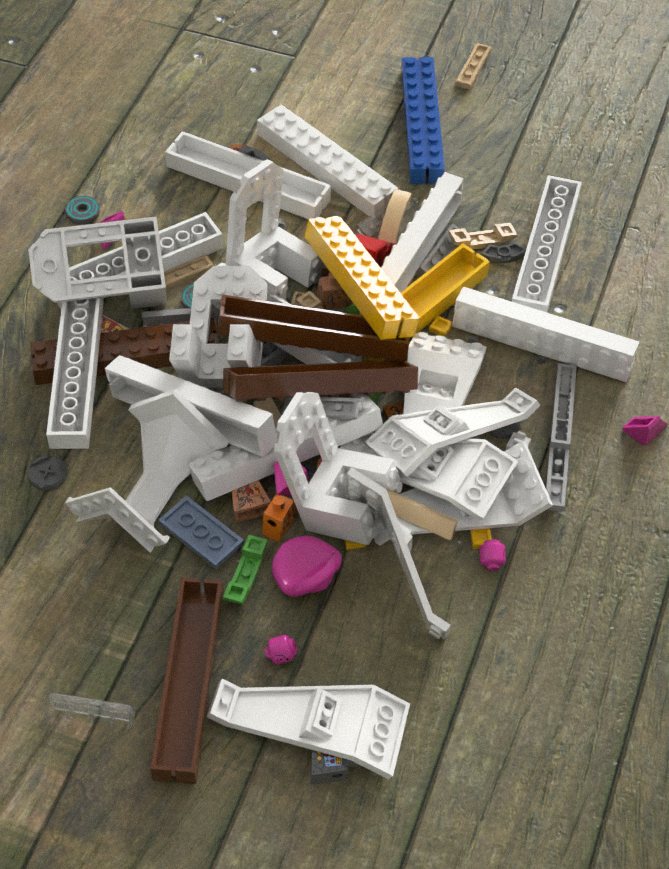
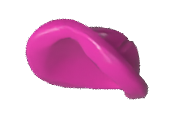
(305, 565)

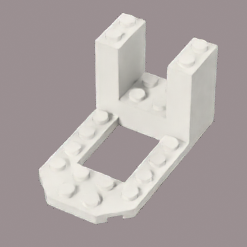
(273, 245)
(142, 257)
(190, 352)
(325, 501)

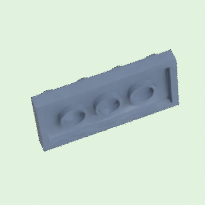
(201, 532)

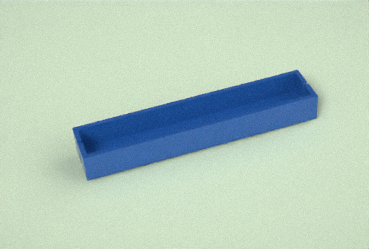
(422, 119)

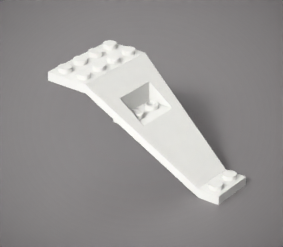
(444, 372)

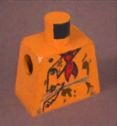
(282, 512)

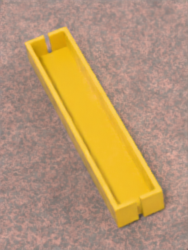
(361, 278)
(442, 284)

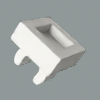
(516, 438)

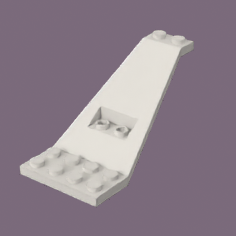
(417, 435)
(465, 475)
(369, 492)
(517, 502)
(358, 725)

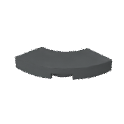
(505, 253)

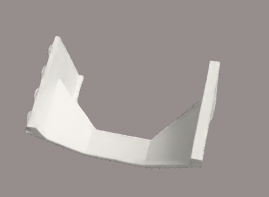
(171, 438)

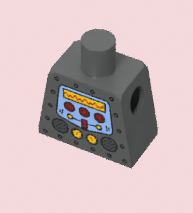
(329, 767)

